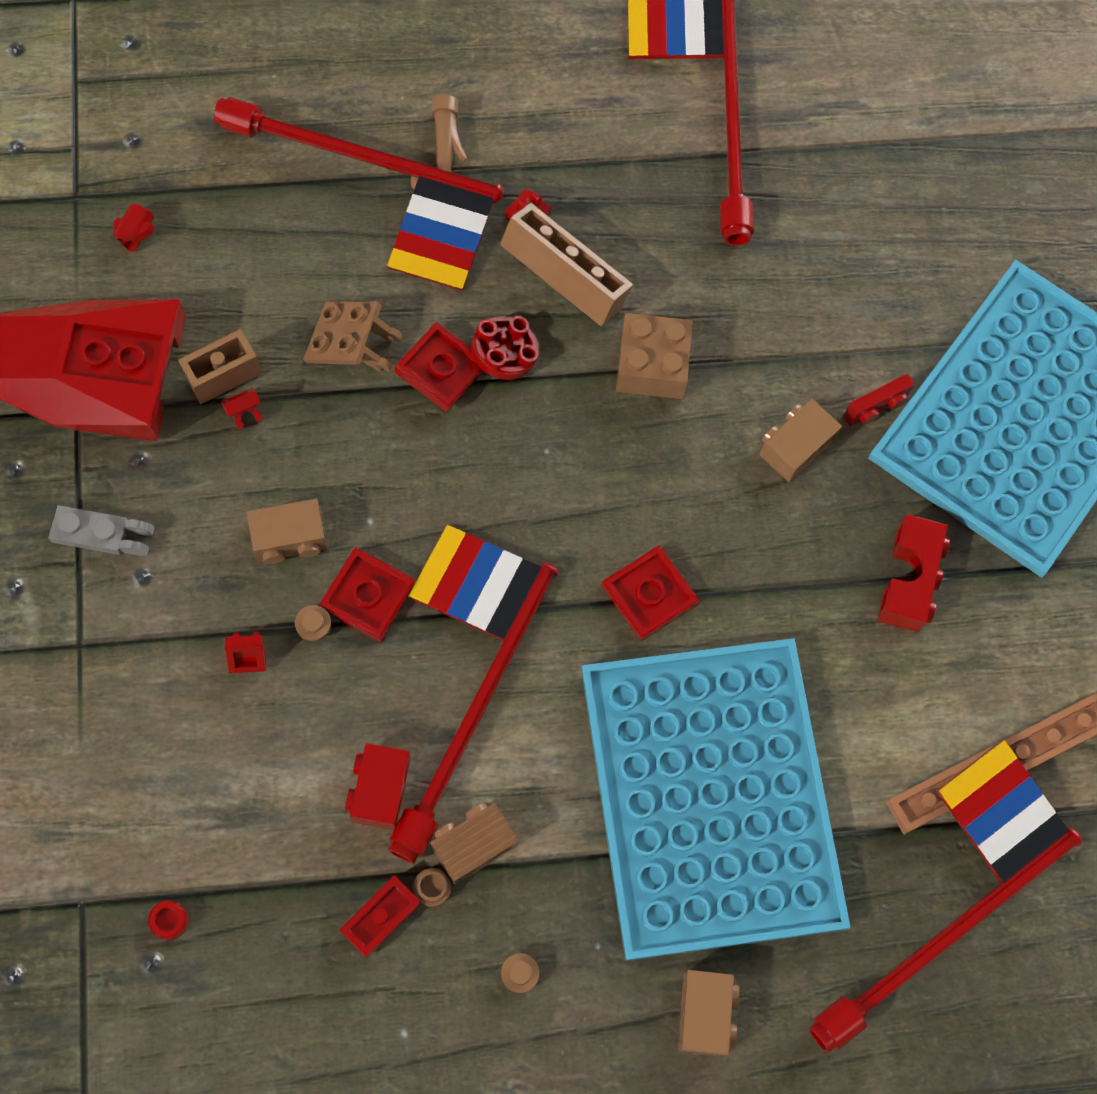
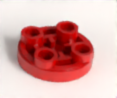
(505, 347)

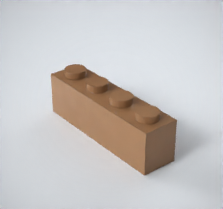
(566, 264)

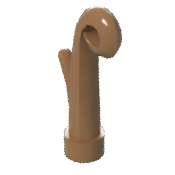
(447, 138)

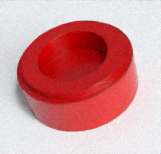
(168, 920)

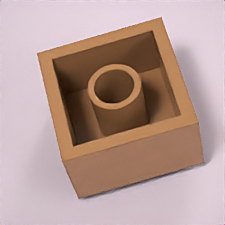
(654, 356)

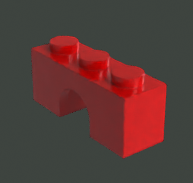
(922, 546)

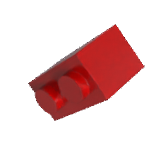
(379, 786)

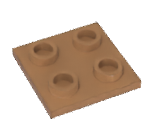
(343, 334)

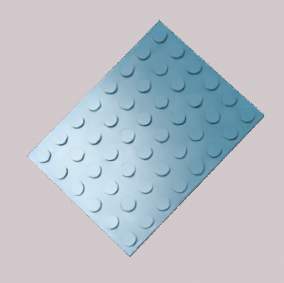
(1008, 422)
(712, 799)

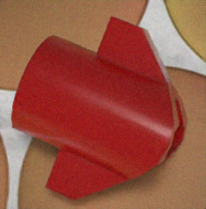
(133, 227)

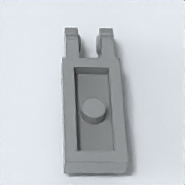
(98, 531)

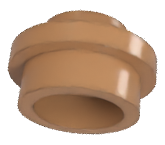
(312, 623)
(432, 887)
(519, 973)

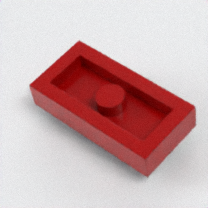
(869, 406)
(380, 916)

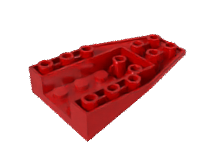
(91, 363)

